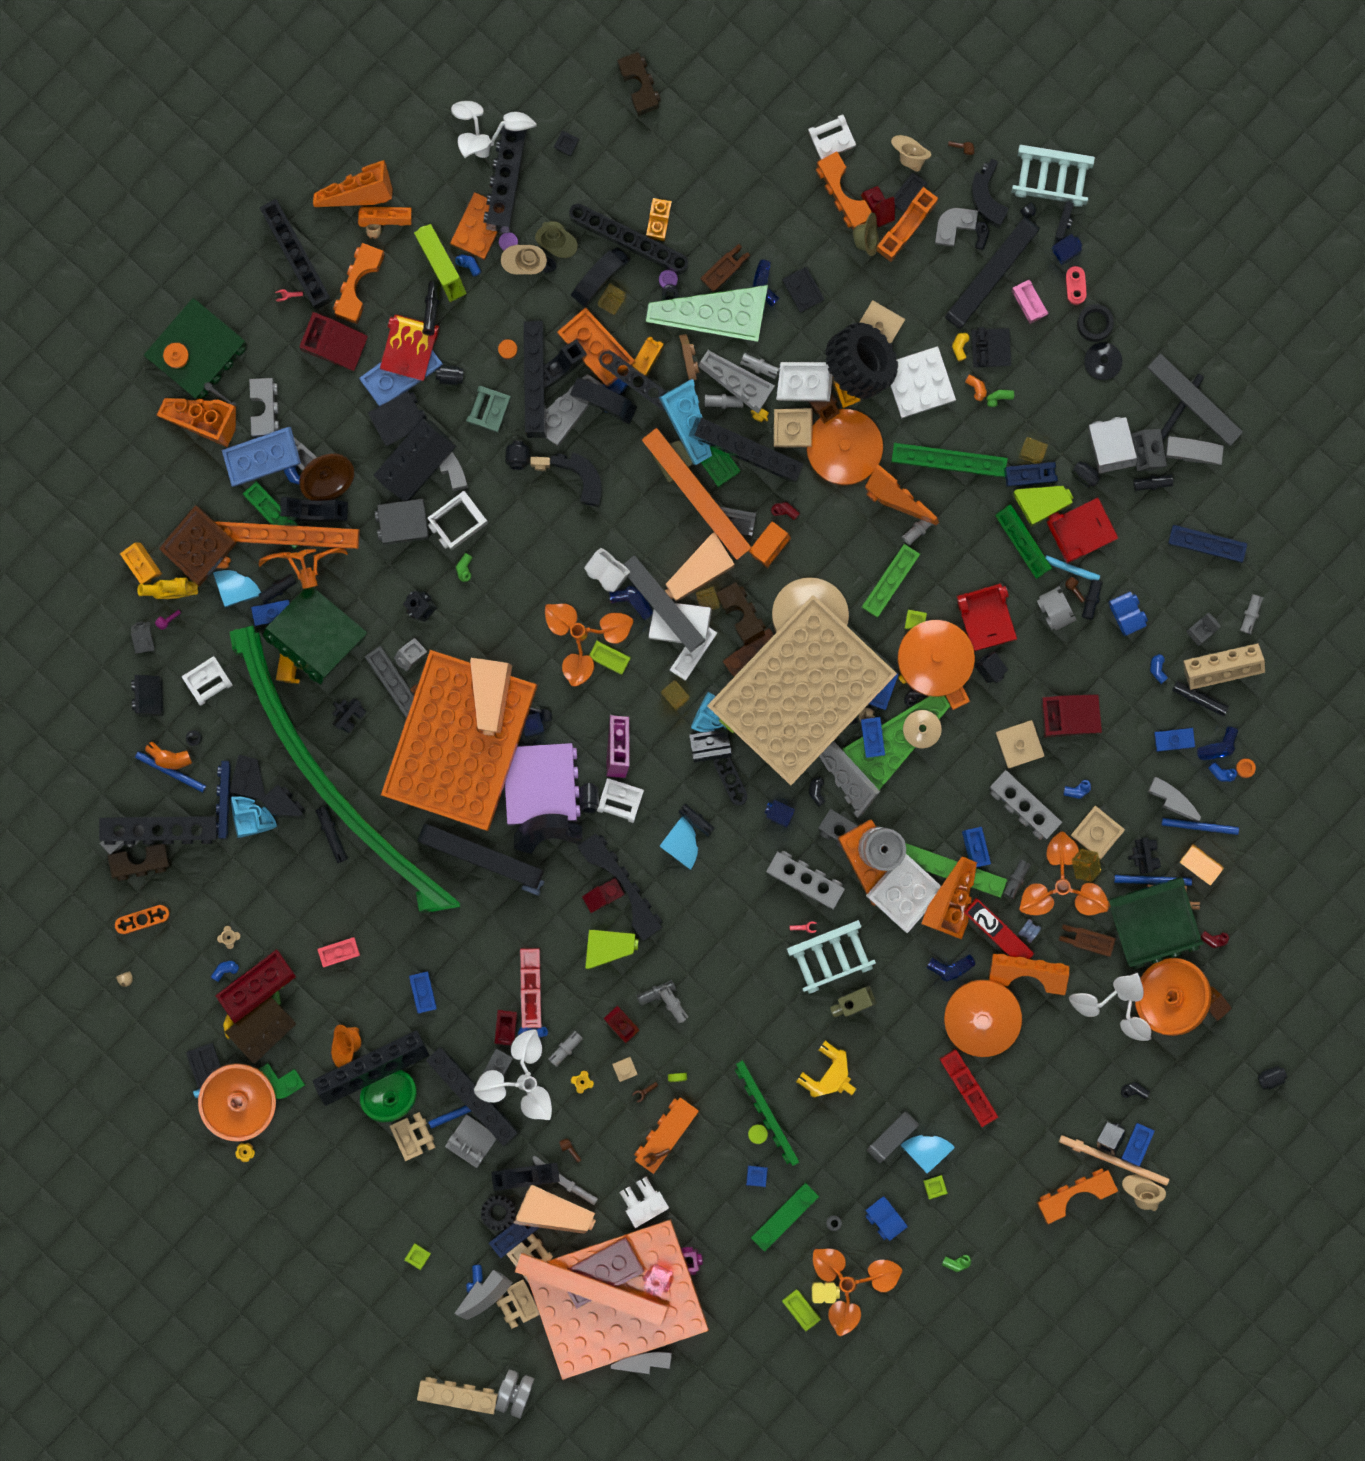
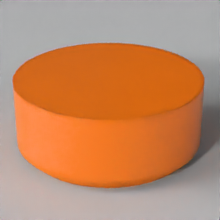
(507, 349)
(1245, 768)

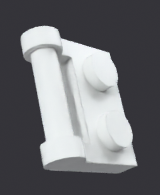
(837, 142)
(202, 676)
(623, 794)

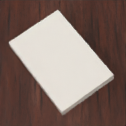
(804, 381)
(697, 615)

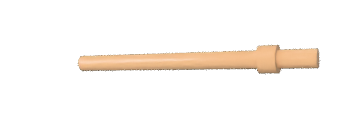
(1080, 1146)

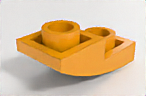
(658, 219)

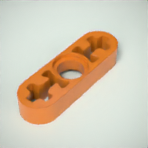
(130, 929)

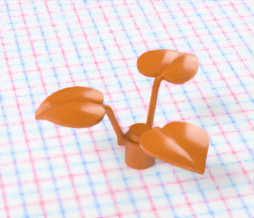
(307, 576)
(564, 617)
(1037, 899)
(829, 1264)

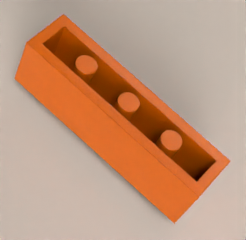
(668, 1132)

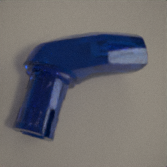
(761, 279)
(635, 598)
(1220, 749)
(951, 971)

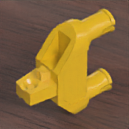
(169, 589)
(835, 1077)

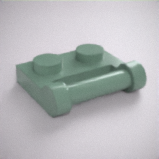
(494, 411)

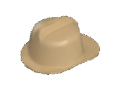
(911, 152)
(523, 259)
(1145, 1192)

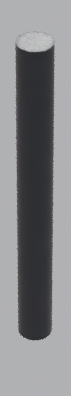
(1179, 409)

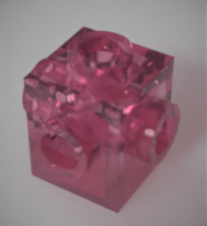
(662, 1275)

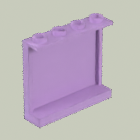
(542, 783)

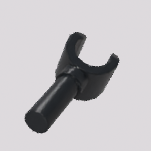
(546, 715)

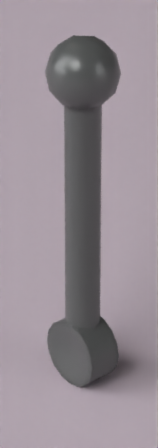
(208, 386)

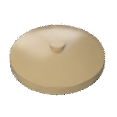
(799, 591)

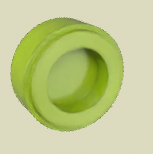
(677, 1077)
(757, 1134)

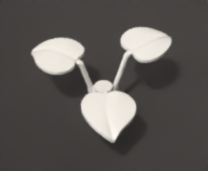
(480, 144)
(1127, 988)
(491, 1084)

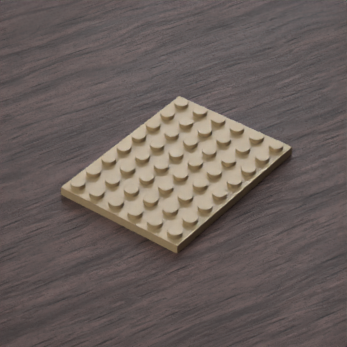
(801, 689)

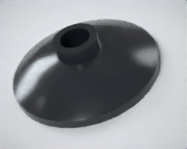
(1101, 370)

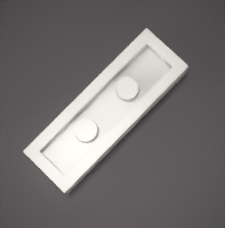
(687, 661)

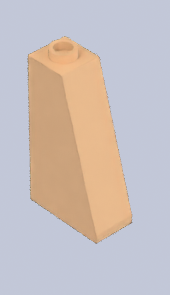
(701, 568)
(490, 693)
(552, 1212)

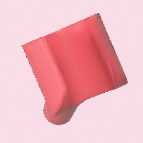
(285, 295)
(803, 927)

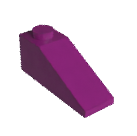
(618, 747)

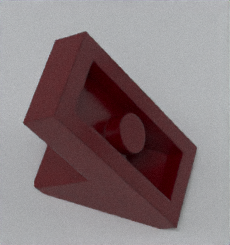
(883, 208)
(603, 895)
(621, 1024)
(505, 1027)

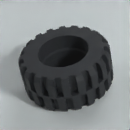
(844, 358)

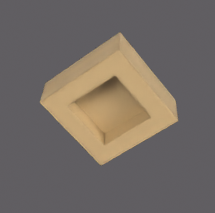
(540, 463)
(625, 1069)

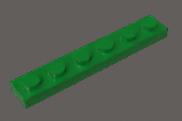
(949, 460)
(770, 1121)

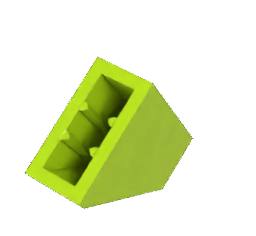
(1042, 502)
(608, 947)

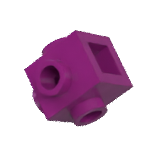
(697, 1259)

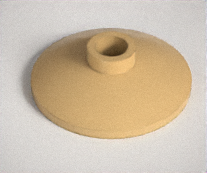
(915, 736)

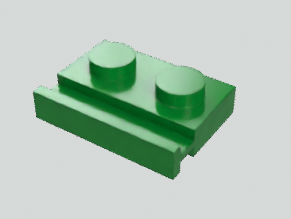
(720, 467)

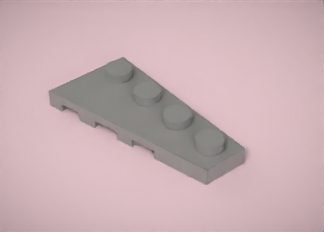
(740, 382)
(564, 415)
(853, 781)

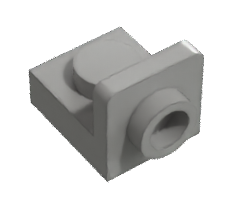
(409, 654)

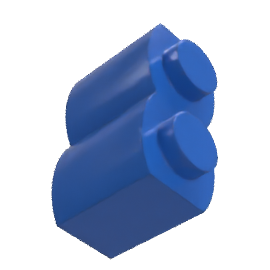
(1127, 613)
(886, 1219)

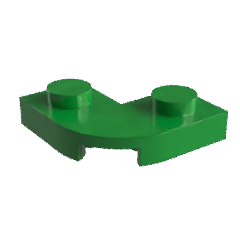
(285, 1085)

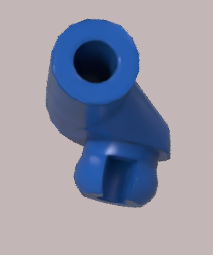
(468, 262)
(292, 475)
(1156, 668)
(1223, 775)
(1078, 792)
(224, 967)

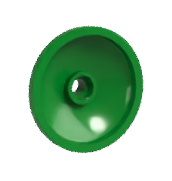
(377, 1096)

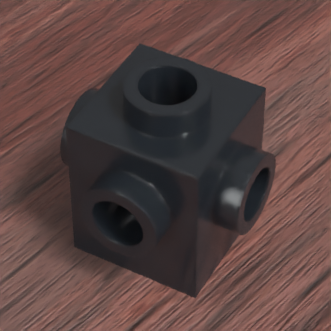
(419, 605)

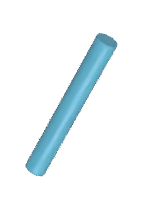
(1071, 568)

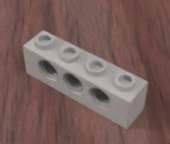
(1007, 781)
(828, 899)

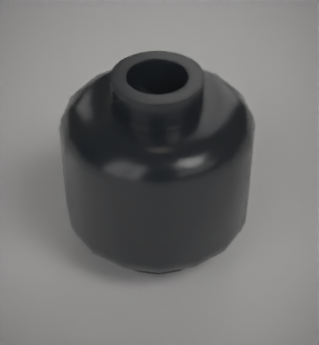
(517, 455)

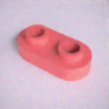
(1075, 285)

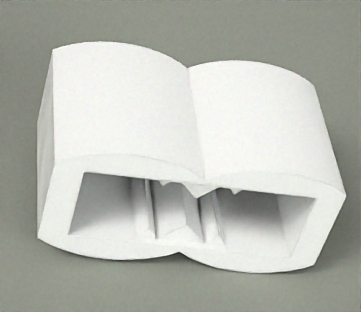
(606, 570)

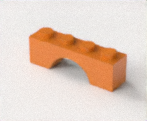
(832, 170)
(907, 225)
(367, 261)
(1051, 975)
(1054, 1206)

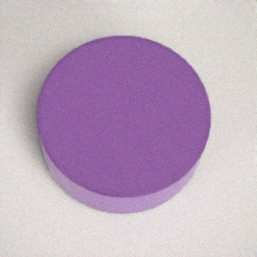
(507, 240)
(668, 277)

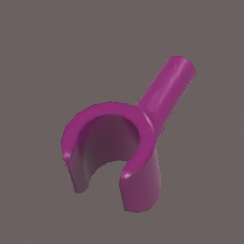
(162, 623)

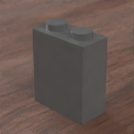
(402, 522)

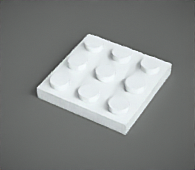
(921, 383)
(904, 893)

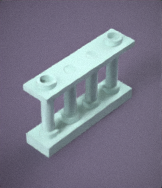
(1047, 156)
(816, 945)

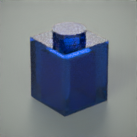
(1067, 249)
(533, 726)
(779, 813)

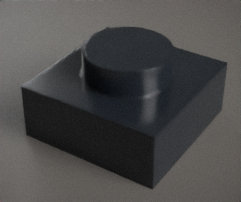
(566, 143)

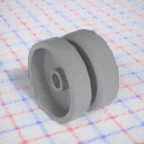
(886, 858)
(514, 1393)

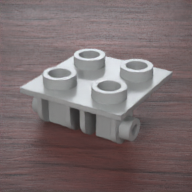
(471, 1141)

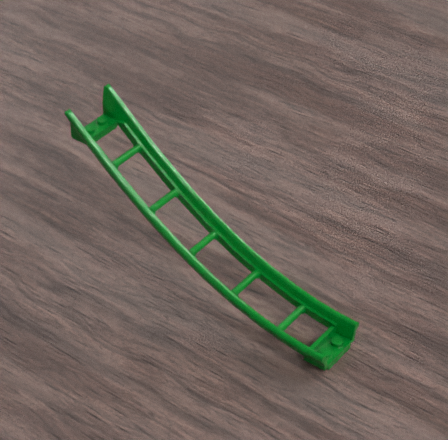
(249, 647)

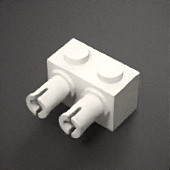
(639, 1211)

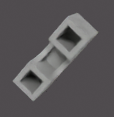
(264, 391)

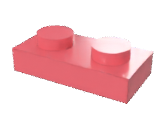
(338, 952)

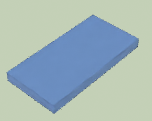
(388, 385)
(261, 456)

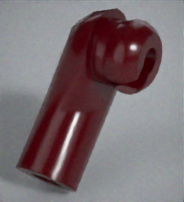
(783, 509)
(1215, 941)

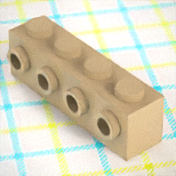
(1224, 666)
(456, 1396)

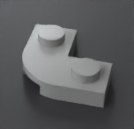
(951, 220)

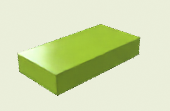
(609, 658)
(801, 1310)

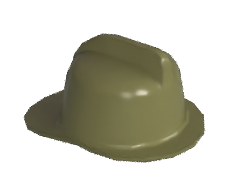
(866, 235)
(556, 240)

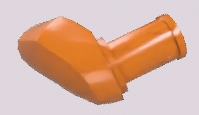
(168, 759)

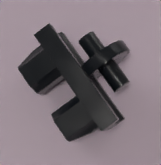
(342, 721)
(1142, 855)

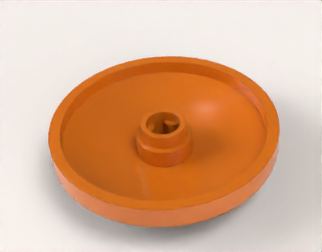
(845, 448)
(936, 658)
(1174, 997)
(983, 1018)
(237, 1102)

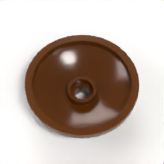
(326, 477)

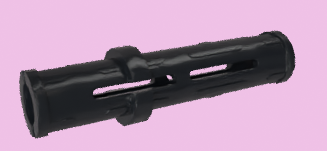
(429, 323)
(1200, 698)
(331, 834)

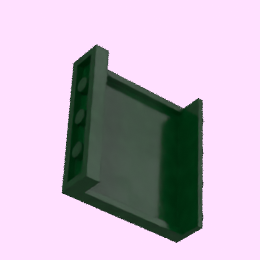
(209, 344)
(314, 634)
(1155, 923)

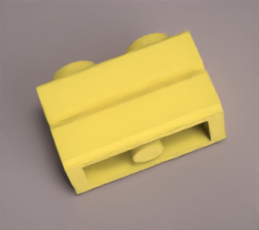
(825, 1292)

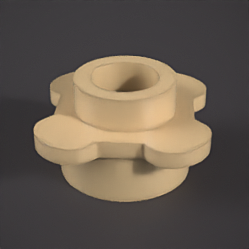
(228, 942)

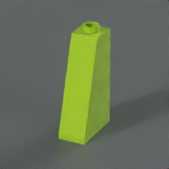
(440, 262)

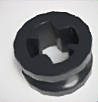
(670, 288)

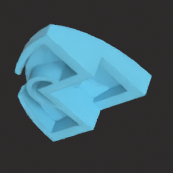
(235, 587)
(705, 718)
(250, 818)
(681, 843)
(927, 1150)

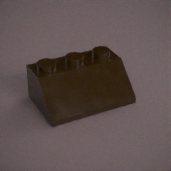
(260, 1029)

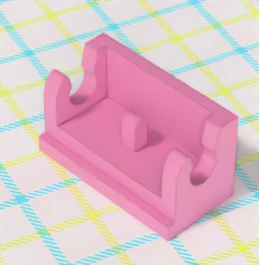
(1029, 301)

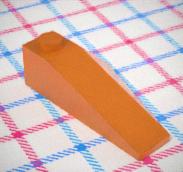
(365, 188)
(209, 419)
(887, 491)
(948, 905)

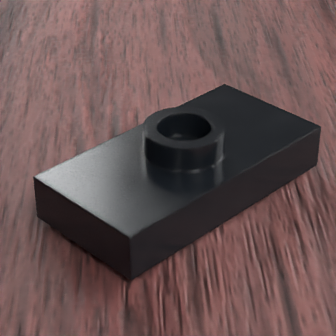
(908, 192)
(1065, 221)

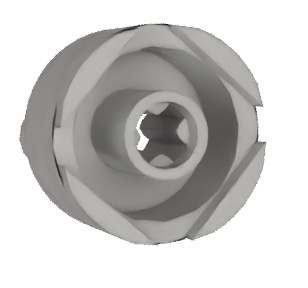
(1057, 609)

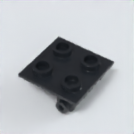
(991, 347)

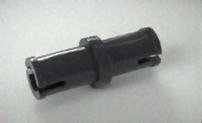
(1153, 483)
(277, 588)
(1092, 599)
(696, 820)

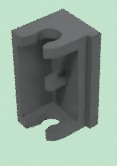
(742, 520)

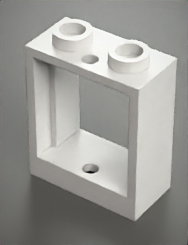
(462, 497)

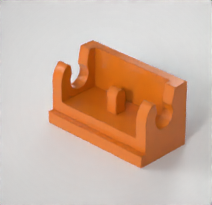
(769, 544)

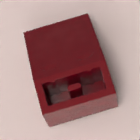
(333, 342)
(1070, 715)

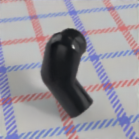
(982, 233)
(912, 697)
(814, 791)
(1133, 1089)

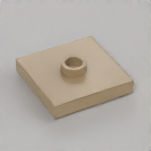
(883, 319)
(793, 428)
(1019, 744)
(1097, 832)

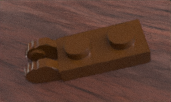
(723, 269)
(1089, 940)

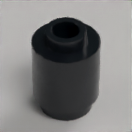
(449, 375)
(1086, 474)
(589, 798)
(1272, 1077)

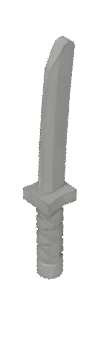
(571, 1186)

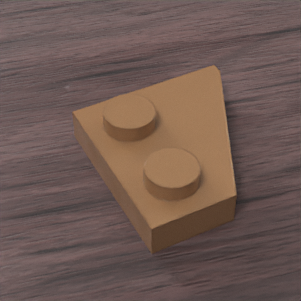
(688, 351)

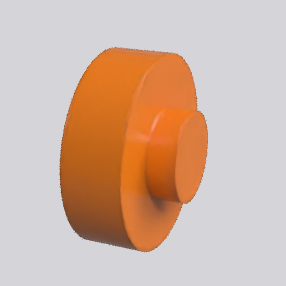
(176, 355)

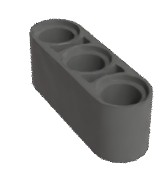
(892, 1137)

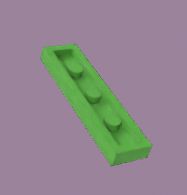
(890, 580)

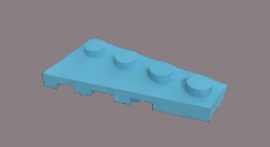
(682, 410)

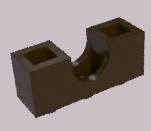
(634, 68)
(733, 599)
(156, 860)

